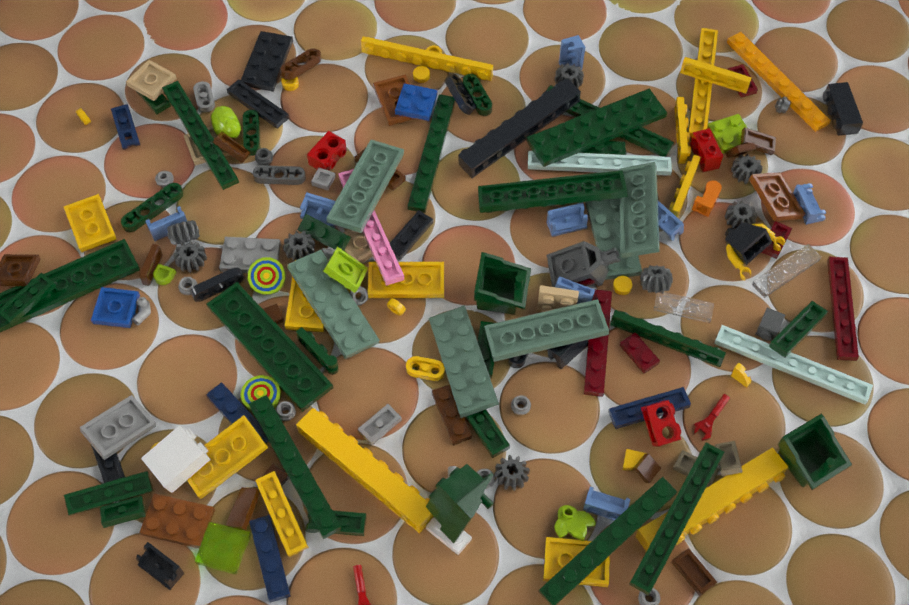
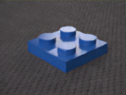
(416, 102)
(115, 307)

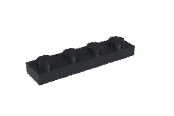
(257, 102)

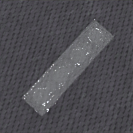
(786, 270)

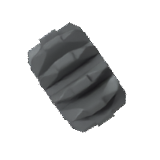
(570, 72)
(744, 167)
(740, 213)
(183, 232)
(298, 245)
(190, 256)
(656, 279)
(519, 475)

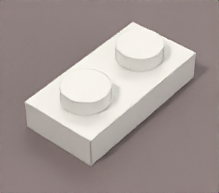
(434, 528)

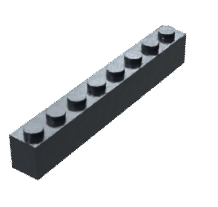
(517, 128)

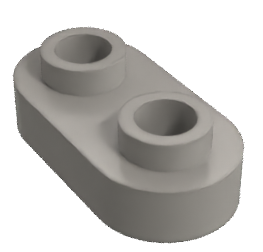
(204, 96)

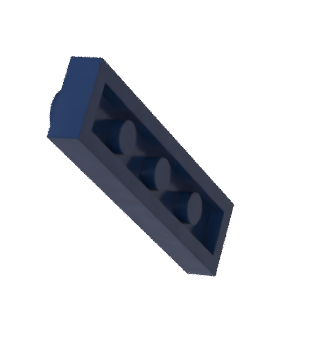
(232, 408)
(631, 412)
(269, 558)

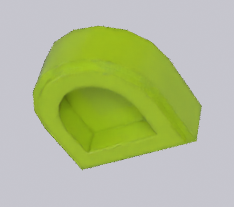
(163, 275)

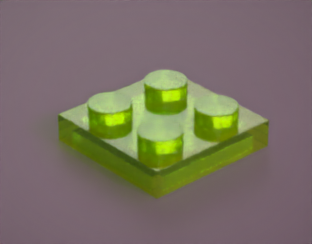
(222, 548)

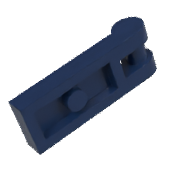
(125, 126)

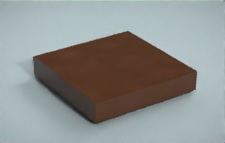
(17, 269)

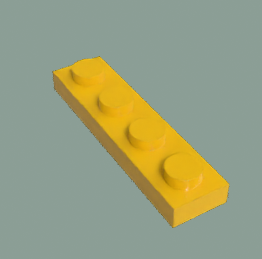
(715, 75)
(682, 135)
(686, 181)
(281, 514)

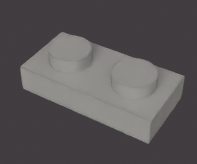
(379, 424)

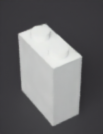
(176, 458)

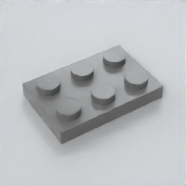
(245, 251)
(117, 427)

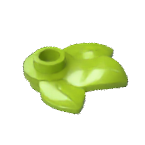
(574, 524)

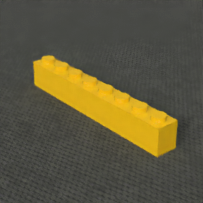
(365, 469)
(724, 495)

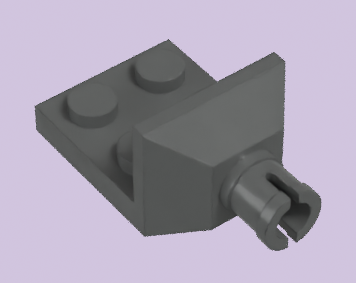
(581, 262)

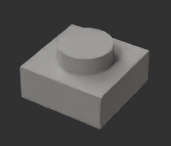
(323, 179)

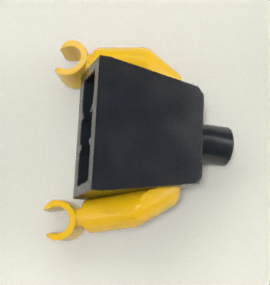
(748, 242)

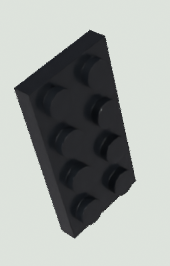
(266, 60)

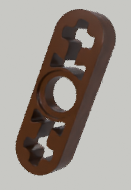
(292, 70)

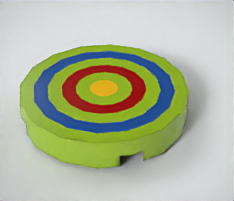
(266, 276)
(259, 387)

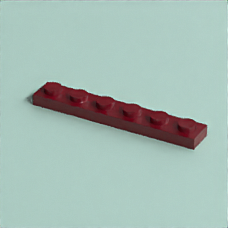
(842, 309)
(597, 351)

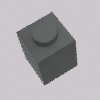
(770, 324)

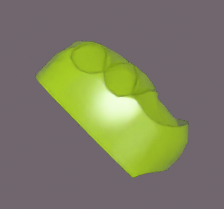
(225, 120)

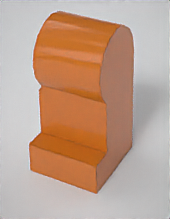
(705, 204)

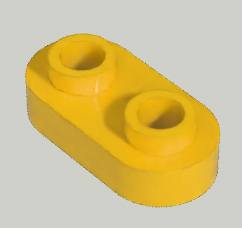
(425, 367)

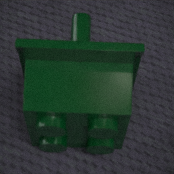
(501, 285)
(813, 453)
(458, 500)

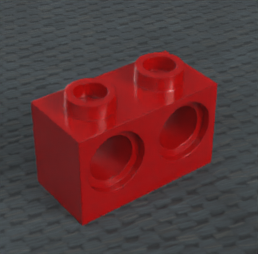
(705, 146)
(327, 152)
(656, 425)

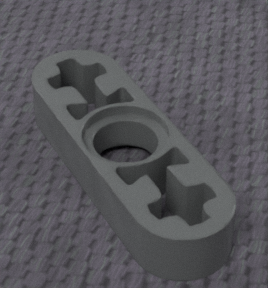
(292, 180)

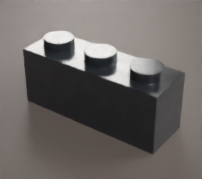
(842, 109)

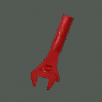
(707, 424)
(360, 585)

